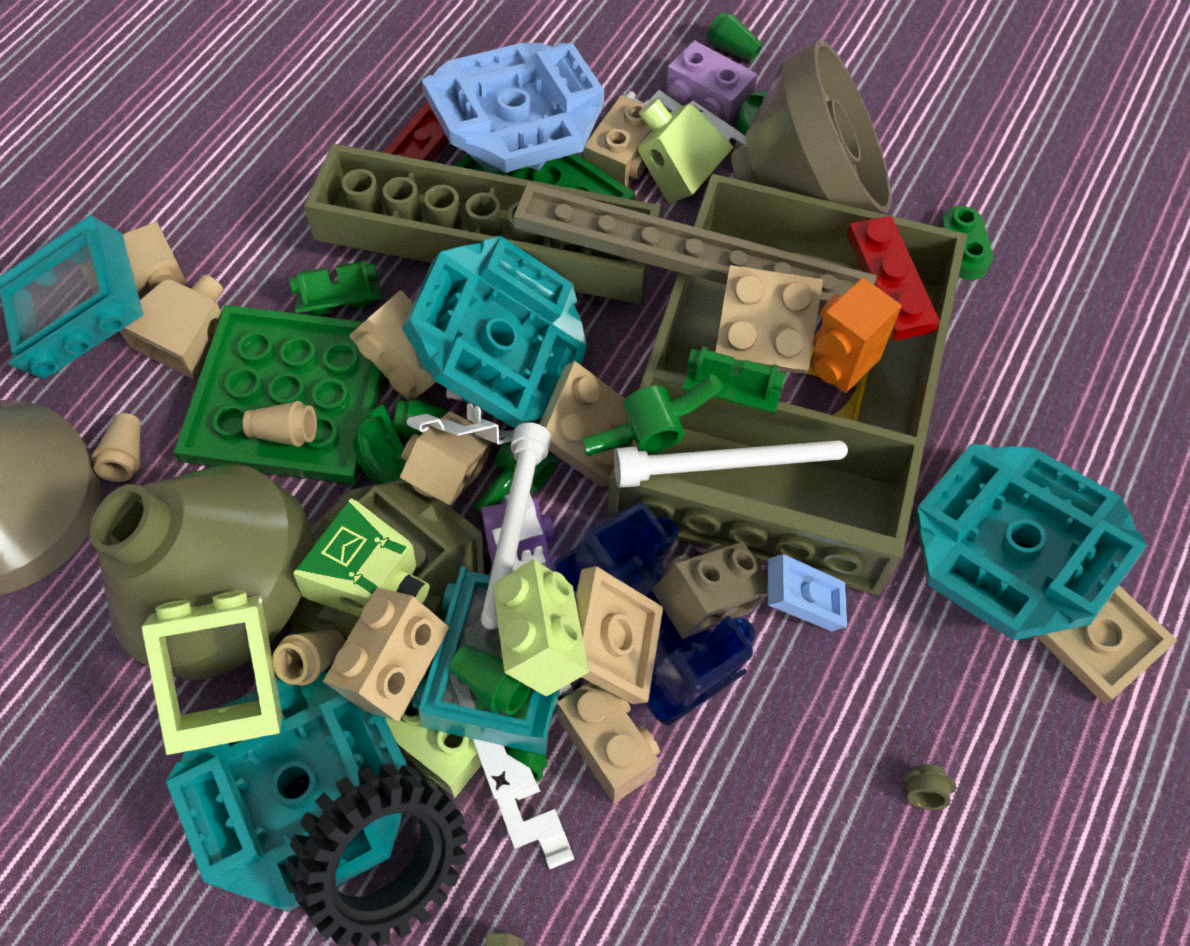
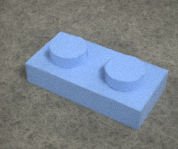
(806, 593)

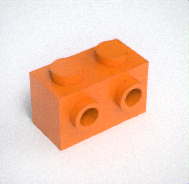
(853, 334)

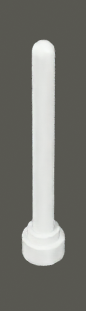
(529, 447)
(636, 466)

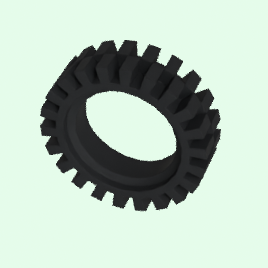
(317, 857)

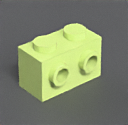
(539, 628)
(439, 755)

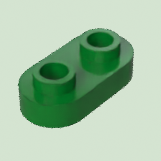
(970, 222)

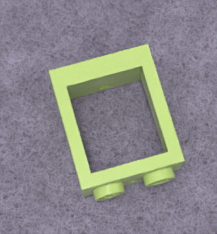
(220, 724)

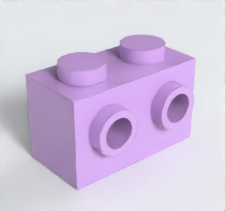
(710, 81)

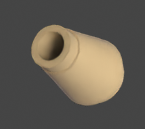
(282, 423)
(119, 449)
(306, 655)

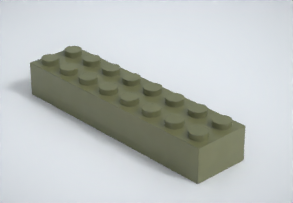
(430, 207)

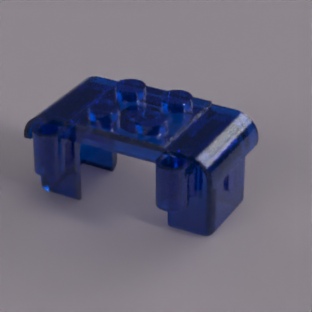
(684, 669)

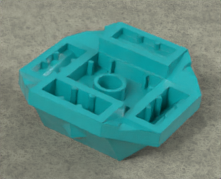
(496, 328)
(1011, 494)
(237, 800)

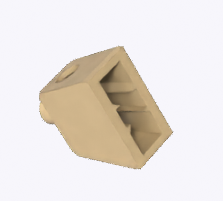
(177, 324)

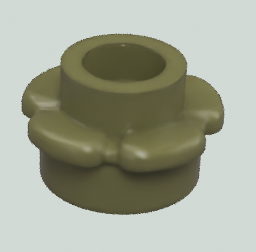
(929, 787)

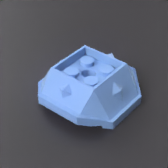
(516, 104)

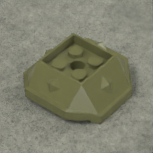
(439, 540)

